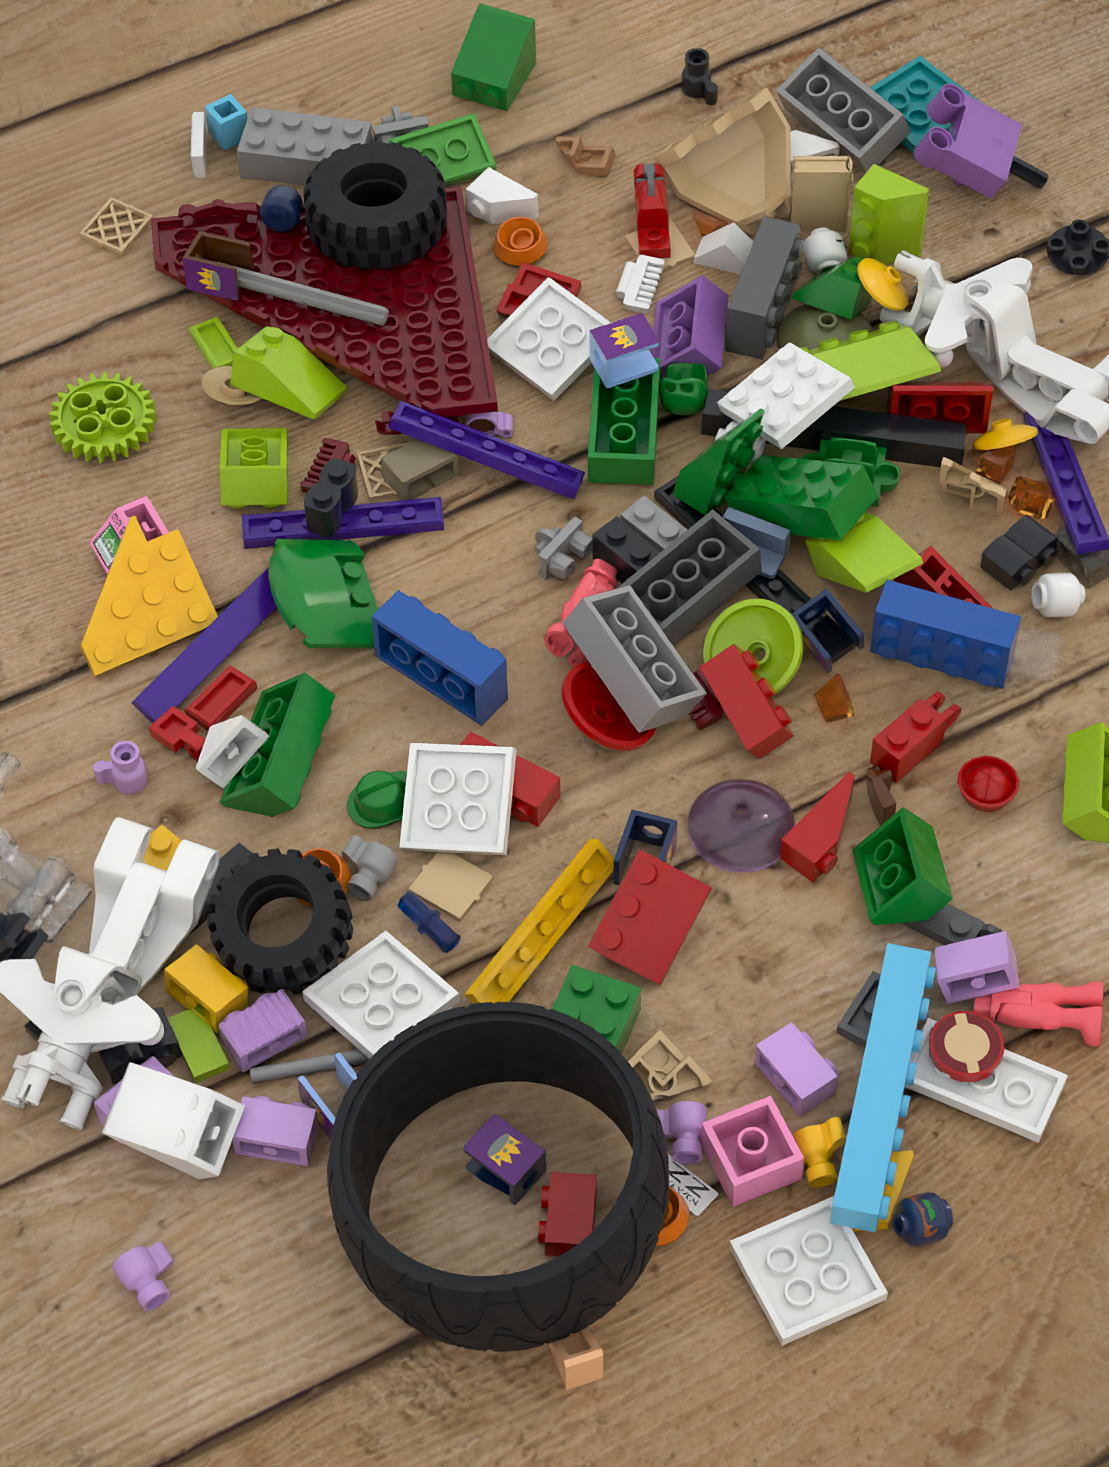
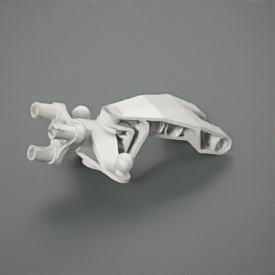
(996, 325)
(94, 1001)

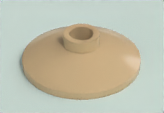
(217, 386)

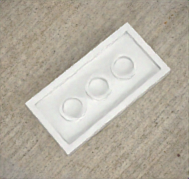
(1014, 1097)

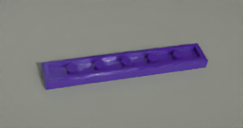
(487, 450)
(1069, 489)
(358, 522)
(208, 650)

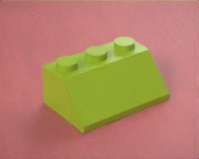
(887, 216)
(1087, 783)

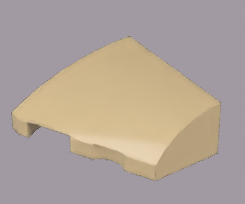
(983, 493)
(665, 1068)

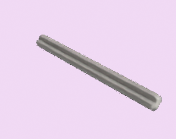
(312, 296)

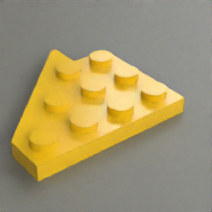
(146, 601)

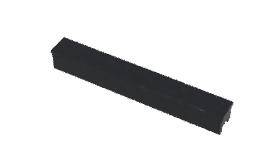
(905, 437)

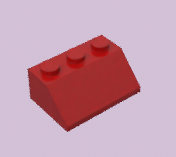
(944, 401)
(650, 917)

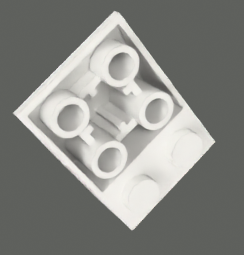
(173, 1121)

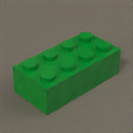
(624, 431)
(804, 495)

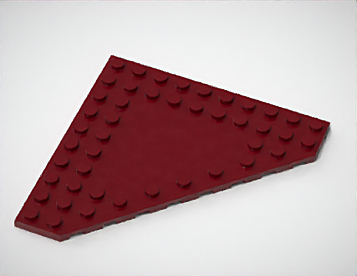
(435, 332)

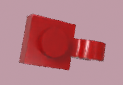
(177, 731)

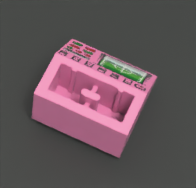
(110, 534)

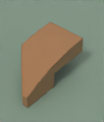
(586, 159)

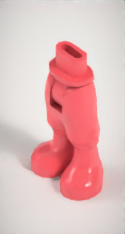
(595, 580)
(1038, 1008)

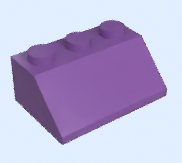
(691, 326)

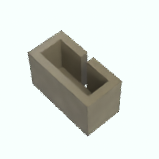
(407, 465)

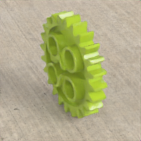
(102, 417)

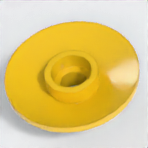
(883, 284)
(1004, 435)

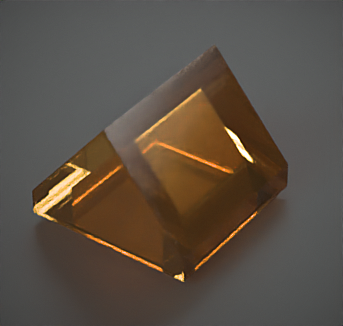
(834, 700)

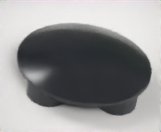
(1078, 249)

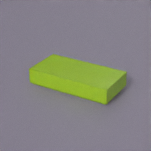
(214, 342)
(198, 1044)

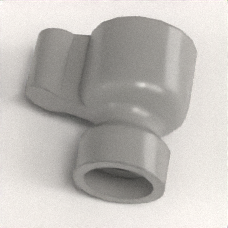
(374, 865)

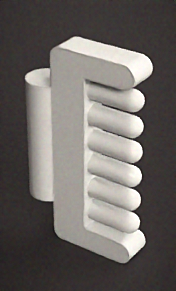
(636, 281)

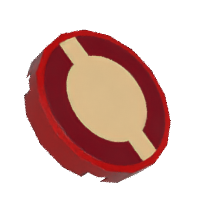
(966, 1046)

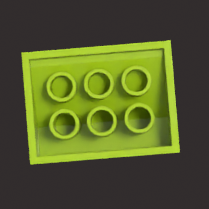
(878, 357)

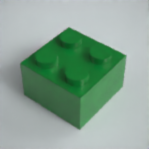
(601, 1003)

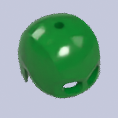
(684, 388)

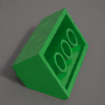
(294, 720)

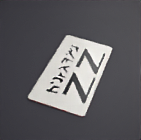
(694, 1190)

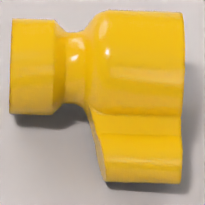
(817, 1147)

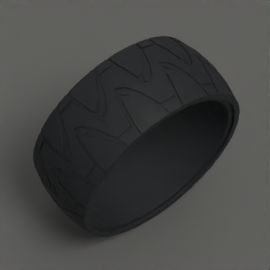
(471, 1050)

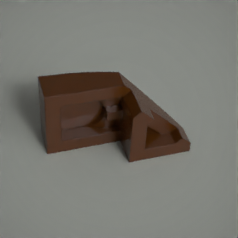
(878, 792)

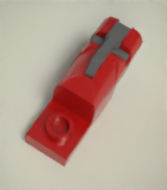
(651, 211)

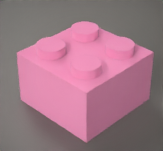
(752, 1151)

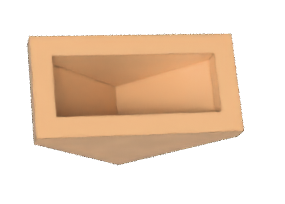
(578, 1359)

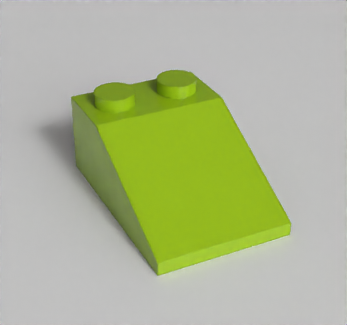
(285, 373)
(253, 467)
(864, 556)

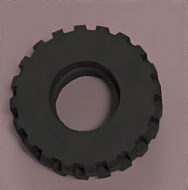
(377, 235)

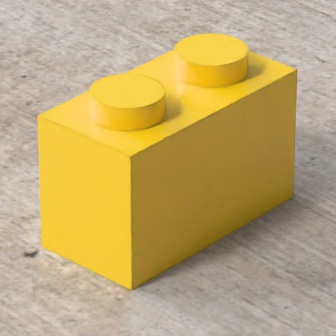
(203, 981)

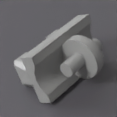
(398, 125)
(557, 545)

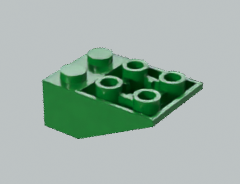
(717, 468)

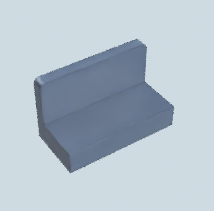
(770, 538)

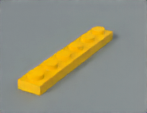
(543, 925)

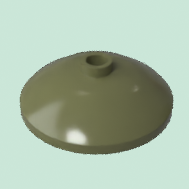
(810, 325)

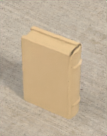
(821, 192)

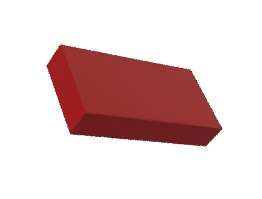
(221, 698)

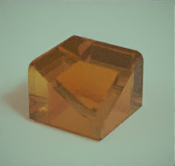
(996, 463)
(1031, 497)

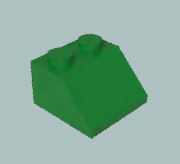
(836, 290)

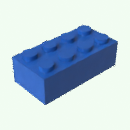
(944, 634)
(440, 657)

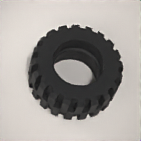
(258, 884)

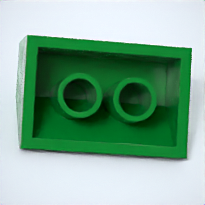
(902, 871)

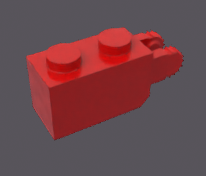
(912, 736)

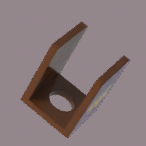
(209, 276)

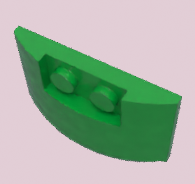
(323, 592)

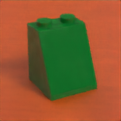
(495, 57)

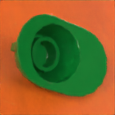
(378, 799)

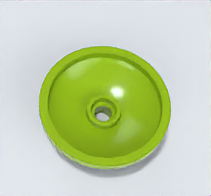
(759, 627)

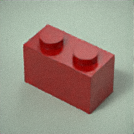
(569, 1213)

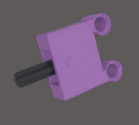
(978, 144)

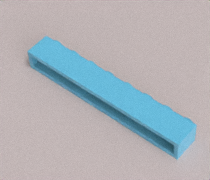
(881, 1089)

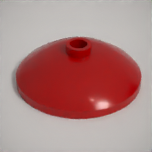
(598, 712)

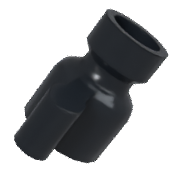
(697, 77)

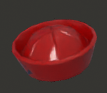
(988, 783)

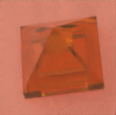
(707, 224)

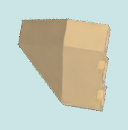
(735, 163)

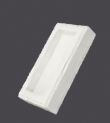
(198, 145)

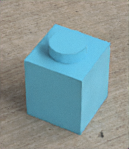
(226, 121)

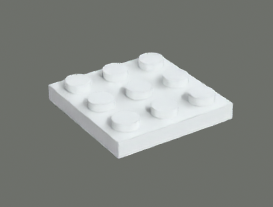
(547, 338)
(791, 390)
(458, 798)
(379, 994)
(807, 1271)

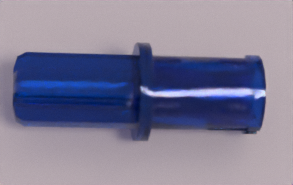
(428, 922)

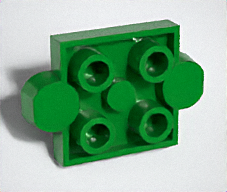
(842, 450)

